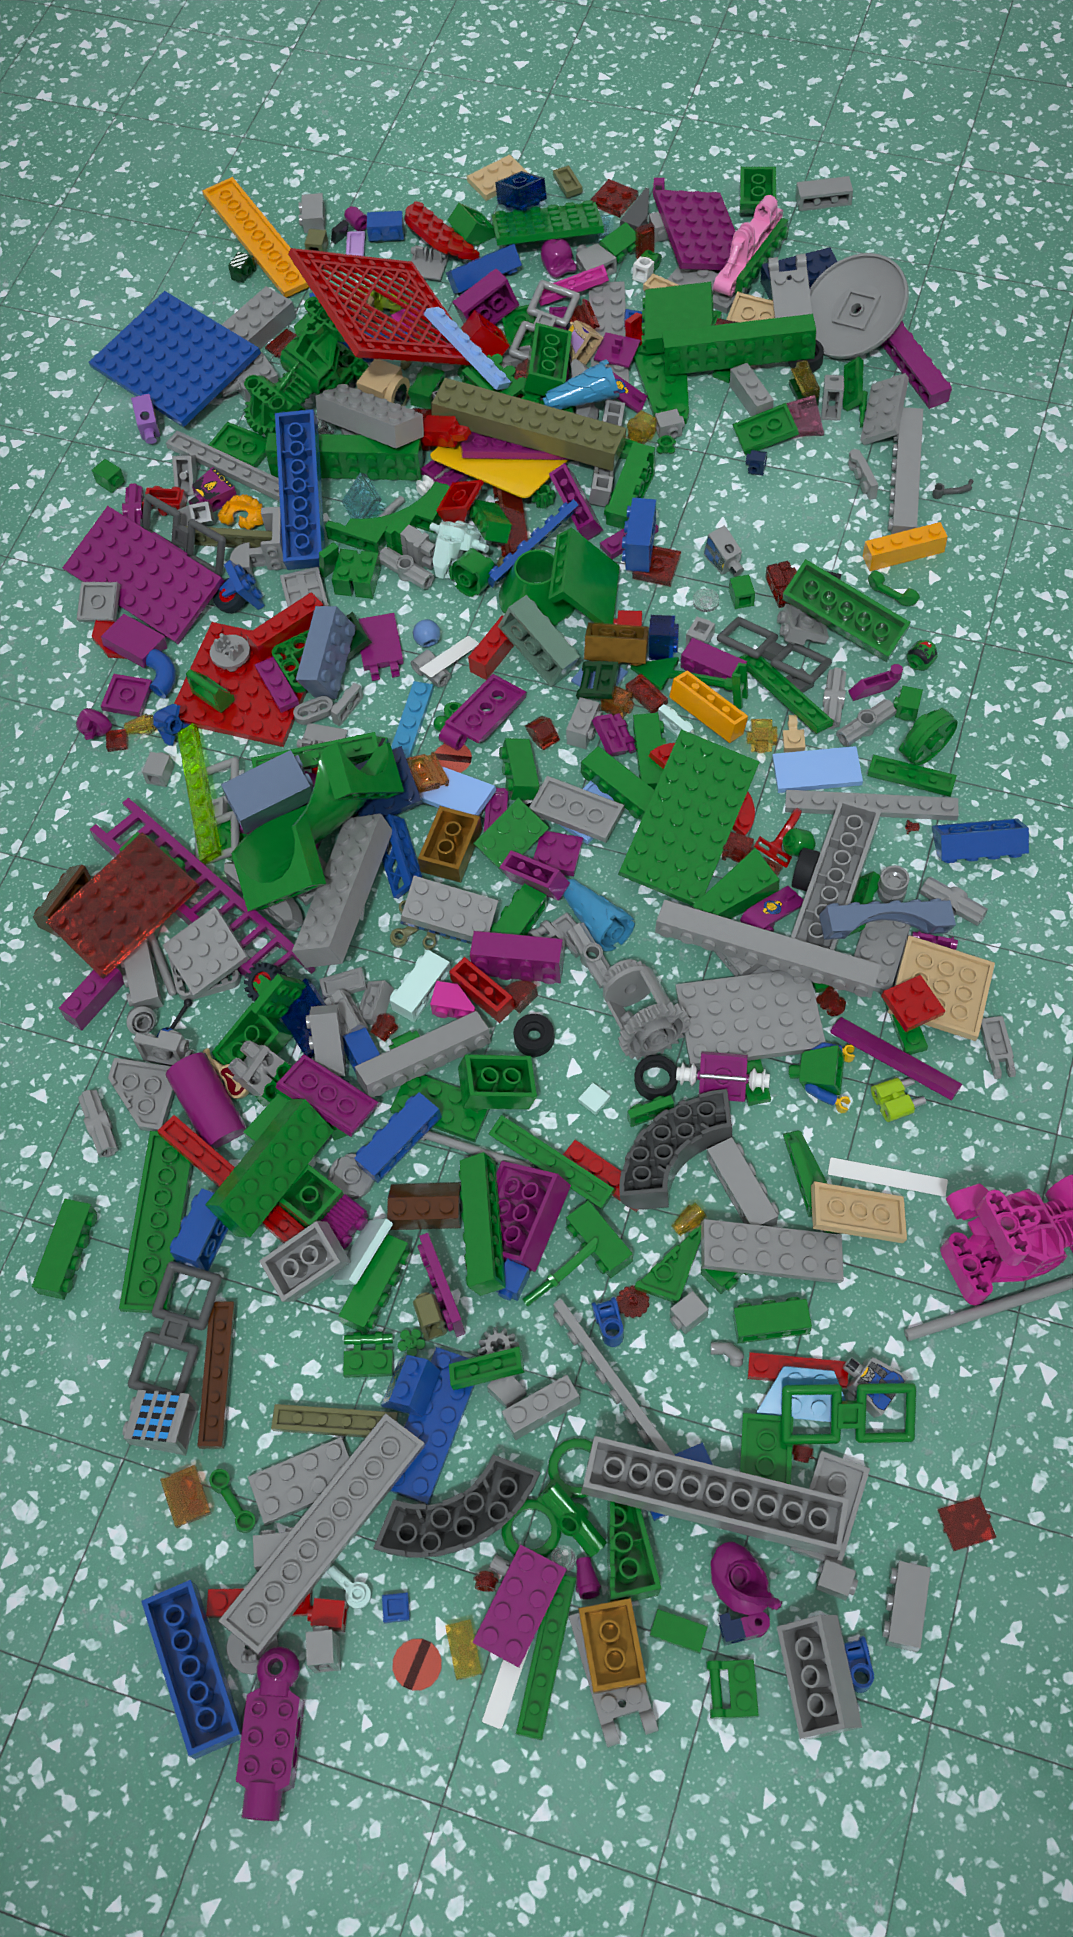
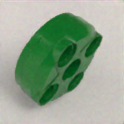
(928, 736)

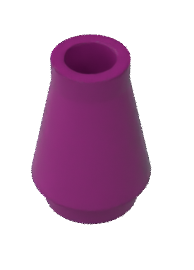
(586, 1579)

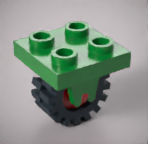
(272, 990)

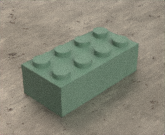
(538, 640)

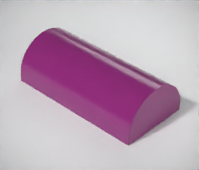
(205, 1100)

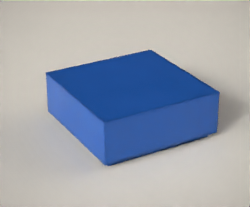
(395, 1607)

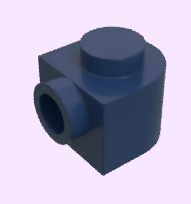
(756, 462)

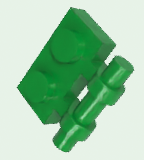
(368, 1362)

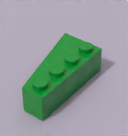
(740, 888)
(629, 1555)

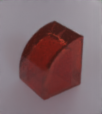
(542, 732)
(523, 993)

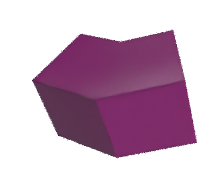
(659, 184)

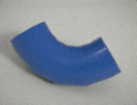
(164, 671)

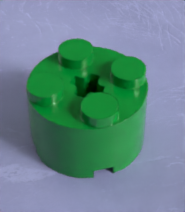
(471, 572)

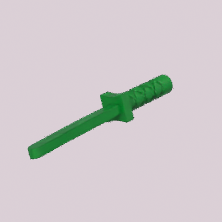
(554, 1279)

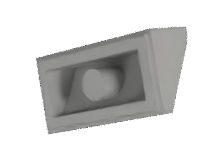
(375, 1000)

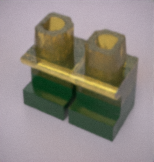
(804, 382)

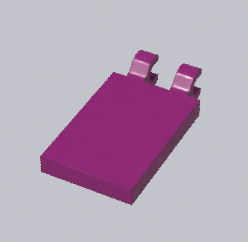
(385, 645)

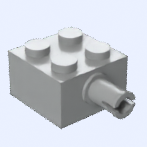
(259, 366)

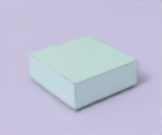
(594, 1098)

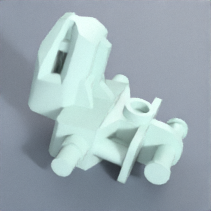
(452, 541)

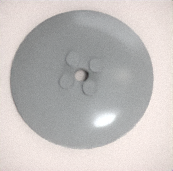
(856, 282)

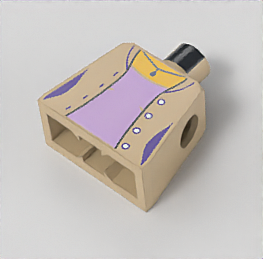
(583, 341)

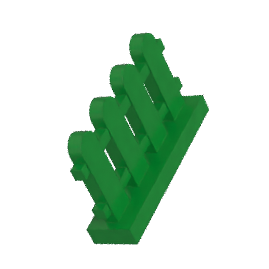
(473, 377)

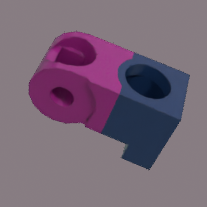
(743, 1628)

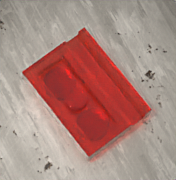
(585, 314)

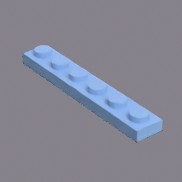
(467, 348)

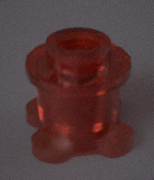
(831, 1002)

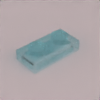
(608, 222)

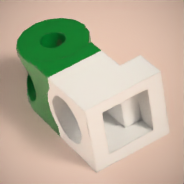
(646, 265)

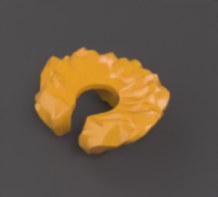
(244, 503)

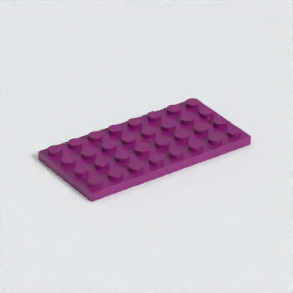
(154, 577)

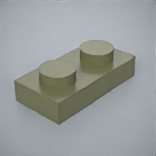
(567, 181)

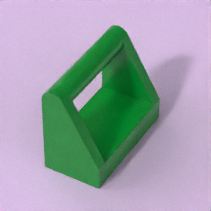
(209, 691)

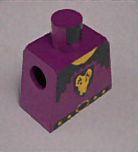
(212, 488)

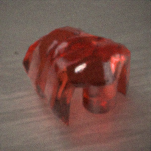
(384, 1026)

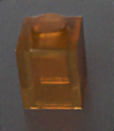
(621, 703)

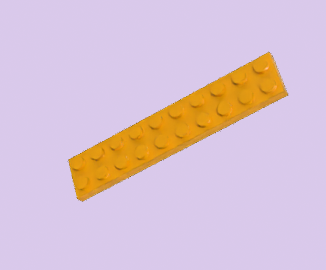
(256, 235)

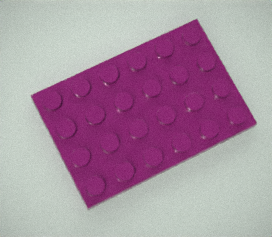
(696, 227)

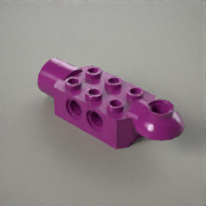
(270, 1737)

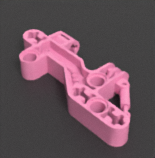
(747, 242)

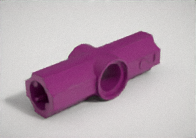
(133, 503)

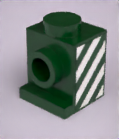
(241, 267)

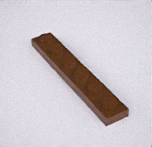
(216, 1376)

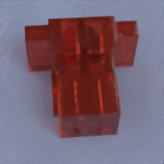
(911, 826)

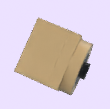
(385, 382)

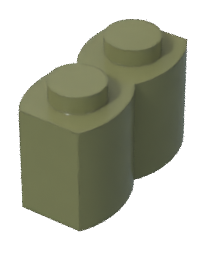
(429, 1316)

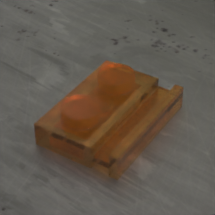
(427, 772)
(186, 1496)

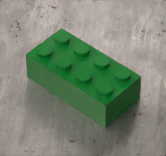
(547, 359)

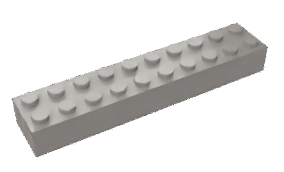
(715, 1496)

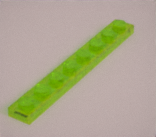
(199, 794)

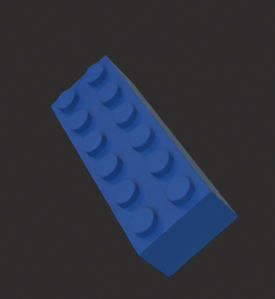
(192, 1669)

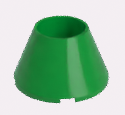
(521, 581)

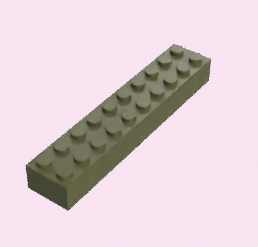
(531, 424)

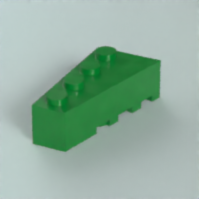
(632, 483)

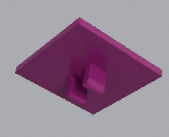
(617, 349)

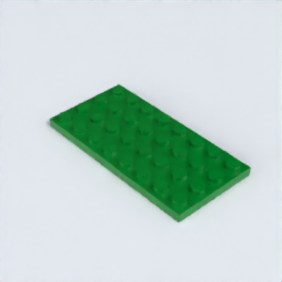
(689, 818)

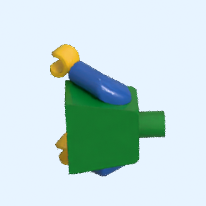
(823, 1072)

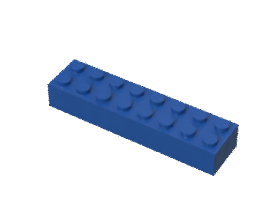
(300, 488)

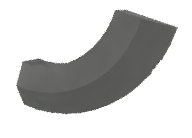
(460, 1520)

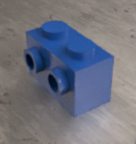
(385, 226)

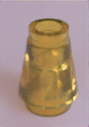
(140, 725)
(688, 1219)

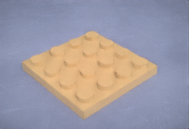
(956, 980)

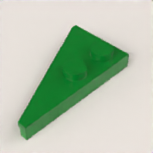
(671, 1274)

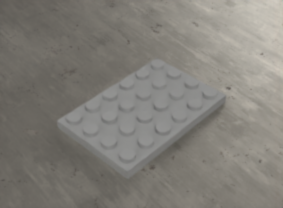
(751, 1016)

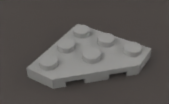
(143, 1091)

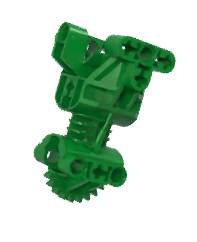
(312, 365)

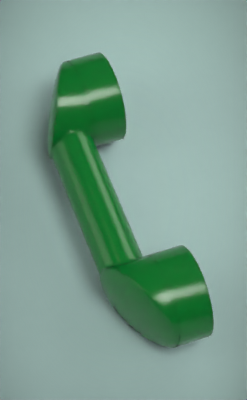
(908, 598)
(220, 1484)

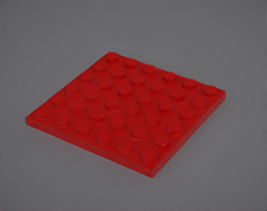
(253, 711)

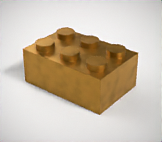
(616, 643)
(449, 844)
(612, 1646)

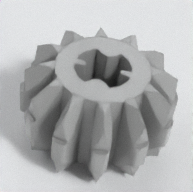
(496, 1339)

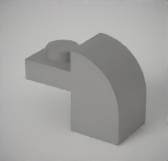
(248, 557)

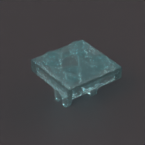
(362, 499)

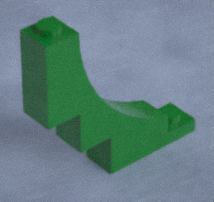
(369, 533)

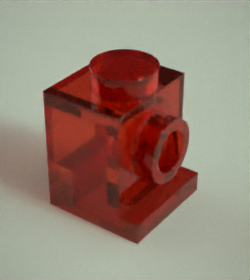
(737, 847)

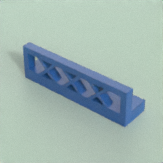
(403, 852)

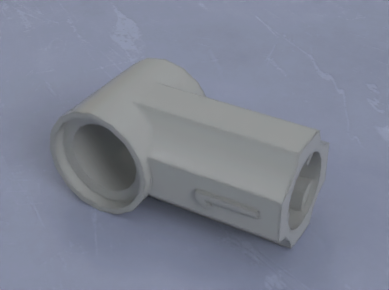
(440, 678)

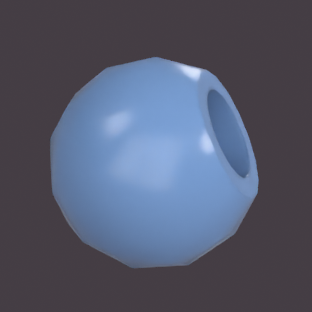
(426, 633)

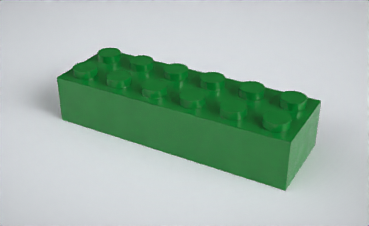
(846, 610)
(269, 1168)

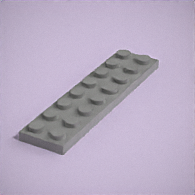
(609, 308)

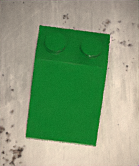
(253, 1028)

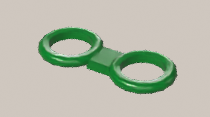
(539, 1505)

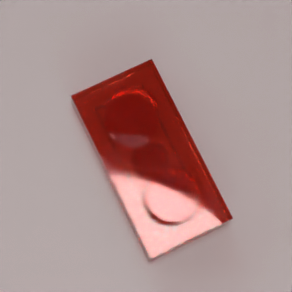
(646, 693)

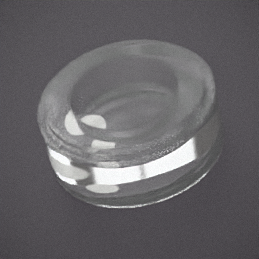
(565, 1557)

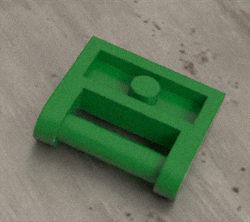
(741, 1689)

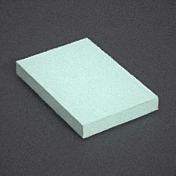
(363, 1251)

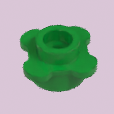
(666, 444)

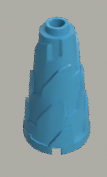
(590, 386)
(602, 918)

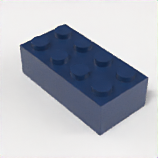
(817, 263)

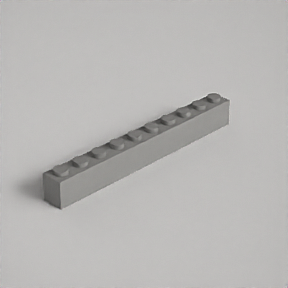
(767, 948)

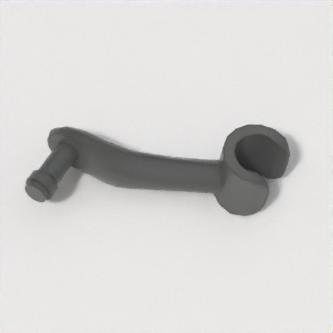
(939, 489)

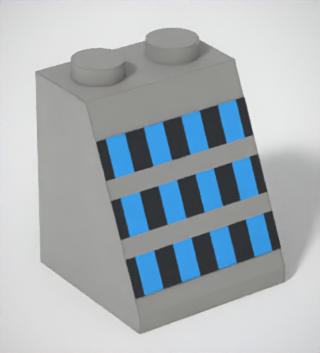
(161, 1421)

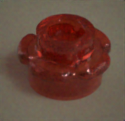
(802, 1453)
(485, 1581)

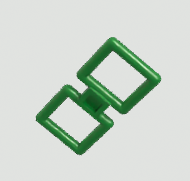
(848, 1413)

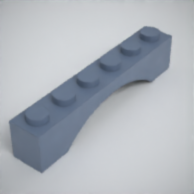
(928, 916)

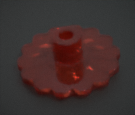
(632, 1302)

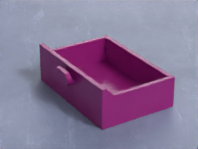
(133, 640)

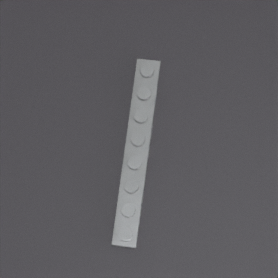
(225, 464)
(891, 805)
(606, 1375)

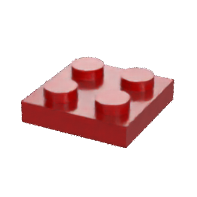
(913, 1003)

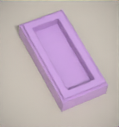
(355, 243)

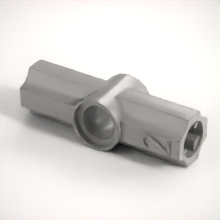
(406, 568)
(834, 695)
(866, 722)
(959, 900)
(585, 943)
(98, 1123)

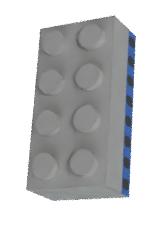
(447, 910)

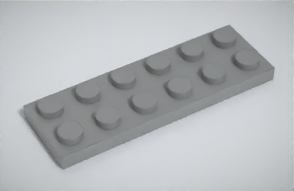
(771, 1251)

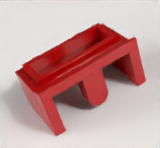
(174, 497)

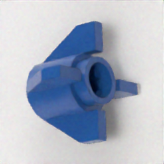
(168, 723)

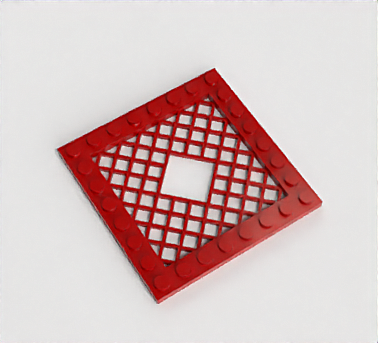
(312, 266)

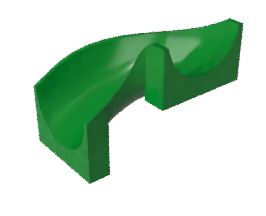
(281, 855)

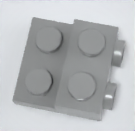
(799, 626)
(165, 1049)

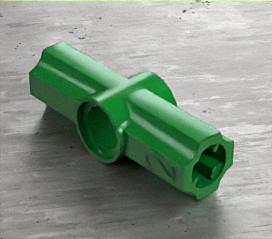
(573, 1519)

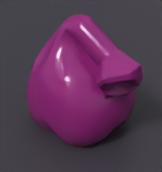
(557, 257)

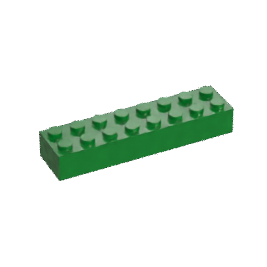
(739, 343)
(350, 454)

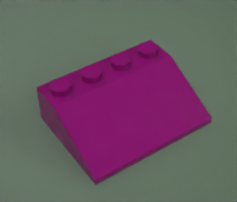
(528, 1210)

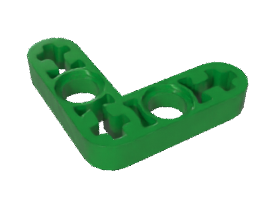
(291, 655)

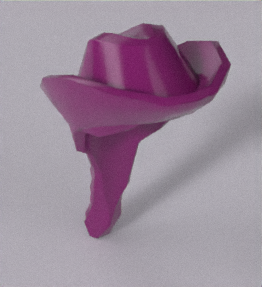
(741, 1580)

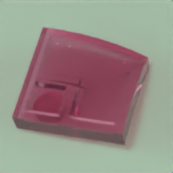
(806, 417)

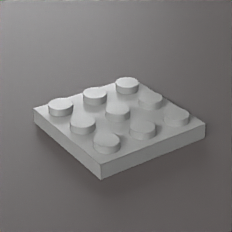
(206, 952)

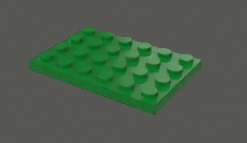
(547, 223)

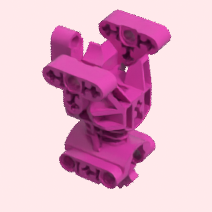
(1010, 1228)

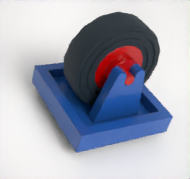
(237, 590)

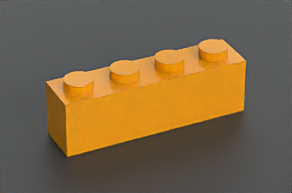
(905, 546)
(708, 706)

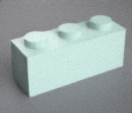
(419, 985)

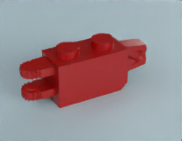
(443, 431)

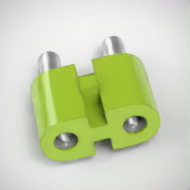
(893, 1100)

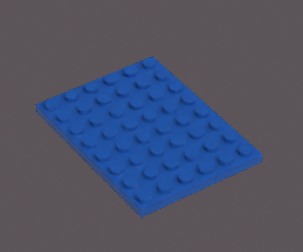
(175, 358)

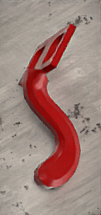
(775, 846)

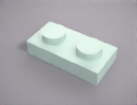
(673, 721)

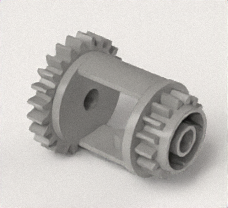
(652, 1027)

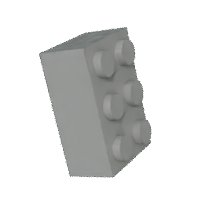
(304, 1261)

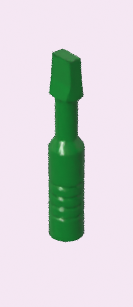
(862, 408)

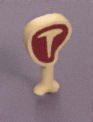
(233, 1088)

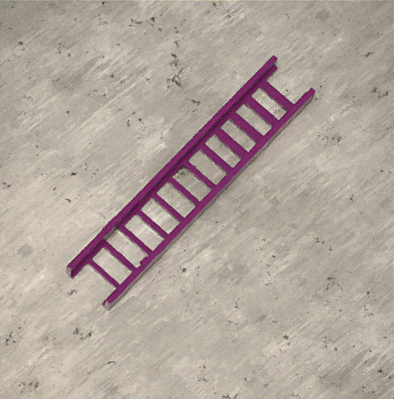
(188, 915)

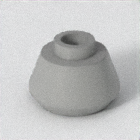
(141, 1020)

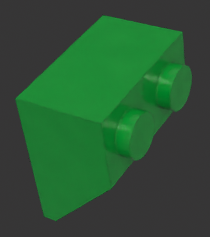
(471, 225)

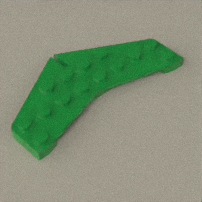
(663, 391)

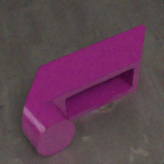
(876, 683)

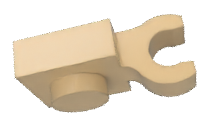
(793, 738)

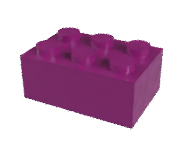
(489, 297)

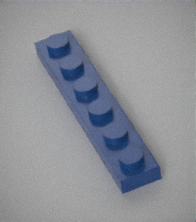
(537, 537)

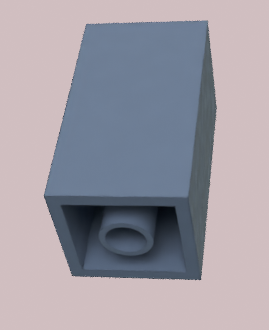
(268, 791)

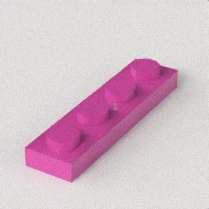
(576, 283)

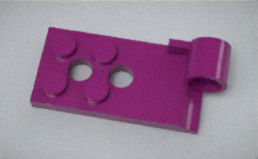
(476, 724)

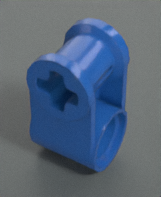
(608, 1317)
(859, 1661)

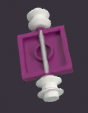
(440, 473)
(723, 1072)

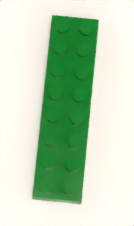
(155, 1225)

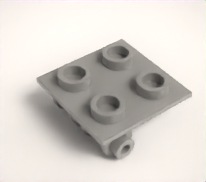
(429, 263)
(318, 734)

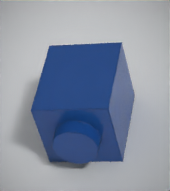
(515, 1280)

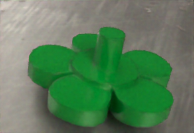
(411, 1342)

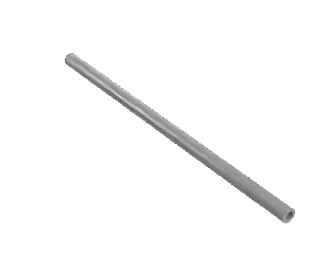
(989, 1308)

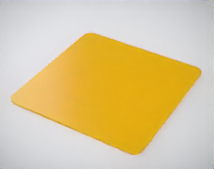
(515, 476)

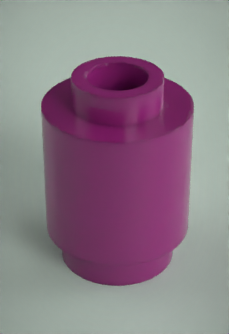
(356, 218)

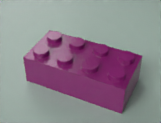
(518, 956)

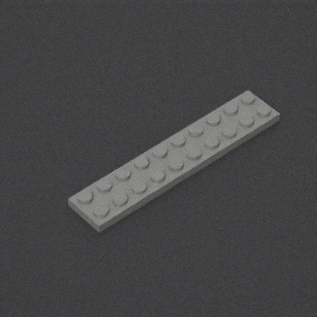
(321, 1534)

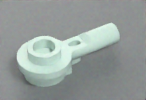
(356, 1593)

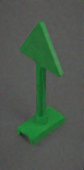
(661, 670)

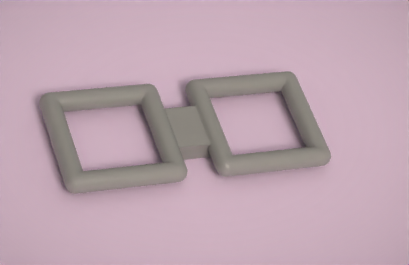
(543, 317)
(220, 808)

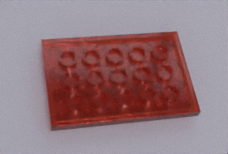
(122, 905)

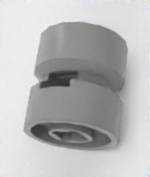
(893, 884)

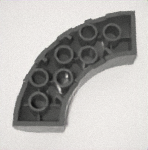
(670, 1144)

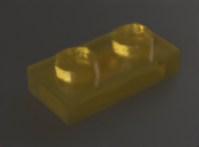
(463, 1651)

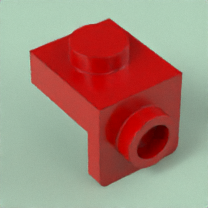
(633, 327)

